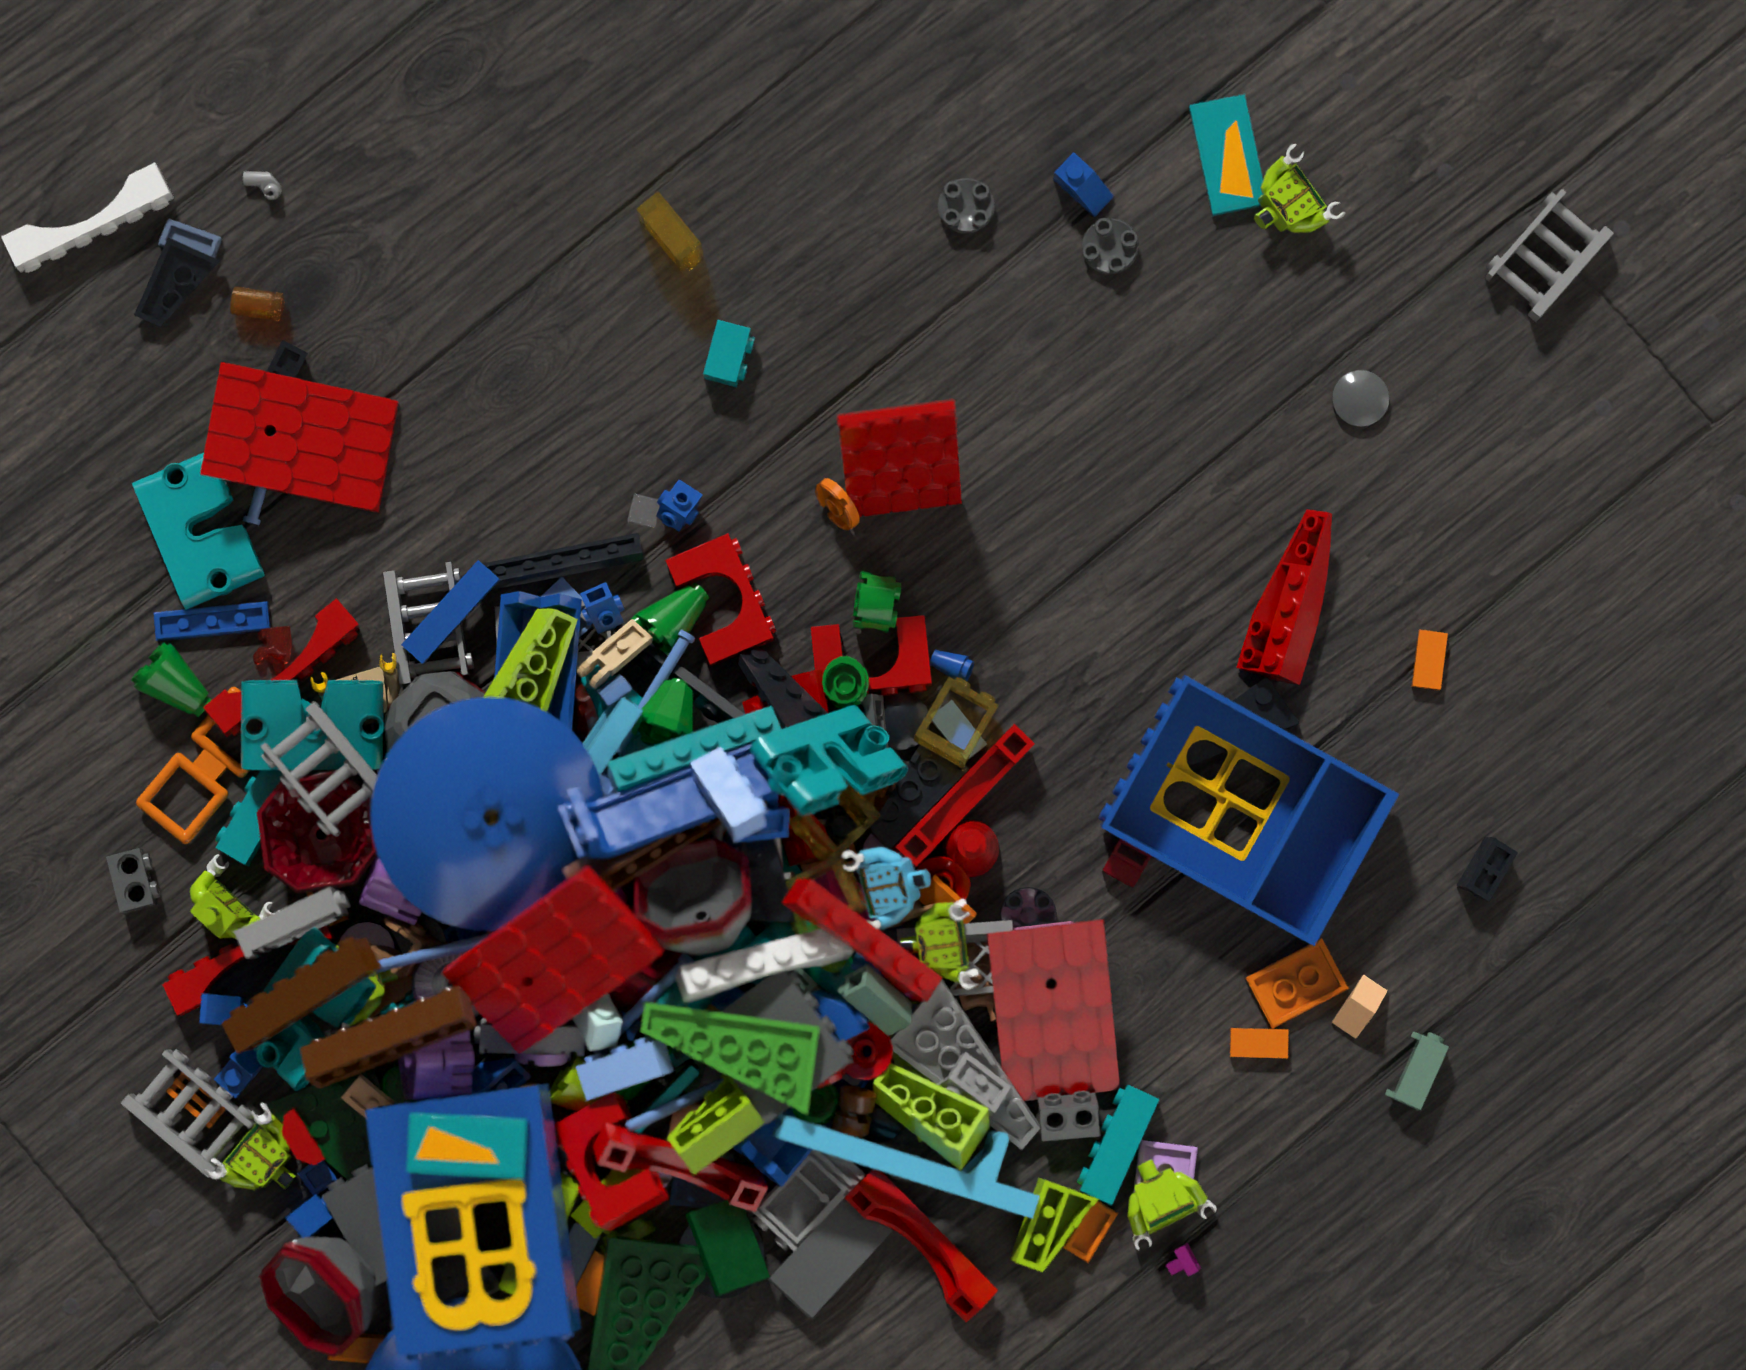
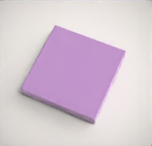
(1166, 1156)

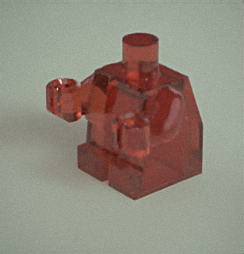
(276, 648)

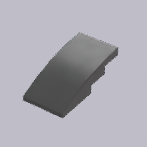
(828, 1258)

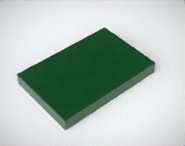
(727, 1247)

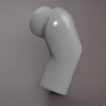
(265, 181)

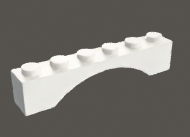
(142, 192)
(729, 970)

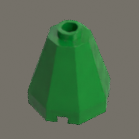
(666, 714)

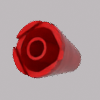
(971, 847)

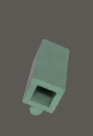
(877, 999)
(1420, 1070)

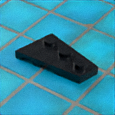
(173, 280)
(767, 883)

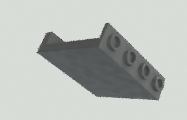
(783, 999)
(357, 1215)

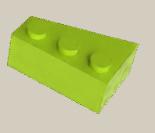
(1054, 1219)

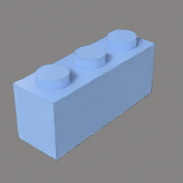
(729, 794)
(624, 1067)

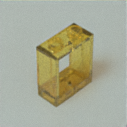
(670, 232)
(940, 745)
(822, 847)
(846, 880)

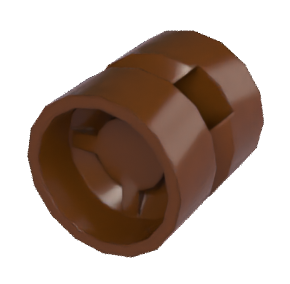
(854, 1108)

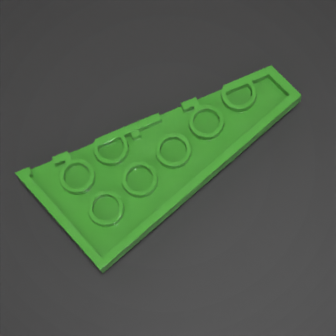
(756, 1051)

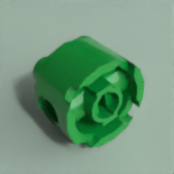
(875, 602)

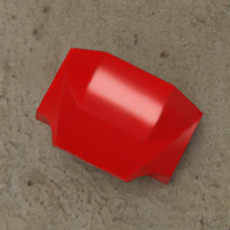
(300, 1139)

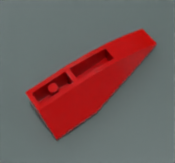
(1291, 605)

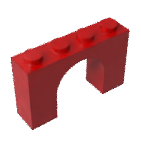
(721, 559)
(910, 669)
(608, 1204)

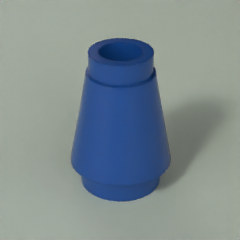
(952, 664)

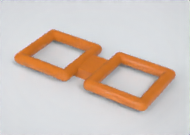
(205, 769)

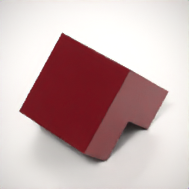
(1126, 863)

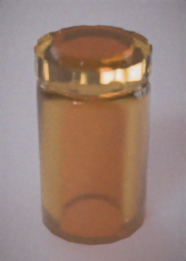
(257, 303)

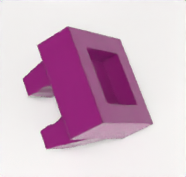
(1185, 1260)

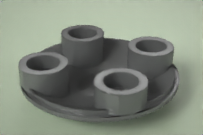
(966, 205)
(1110, 246)
(1360, 398)

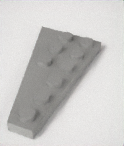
(937, 1040)

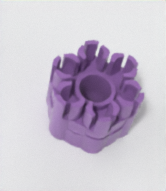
(383, 896)
(438, 1069)

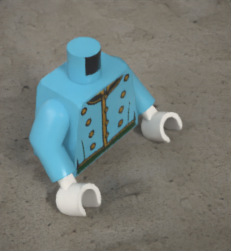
(887, 884)

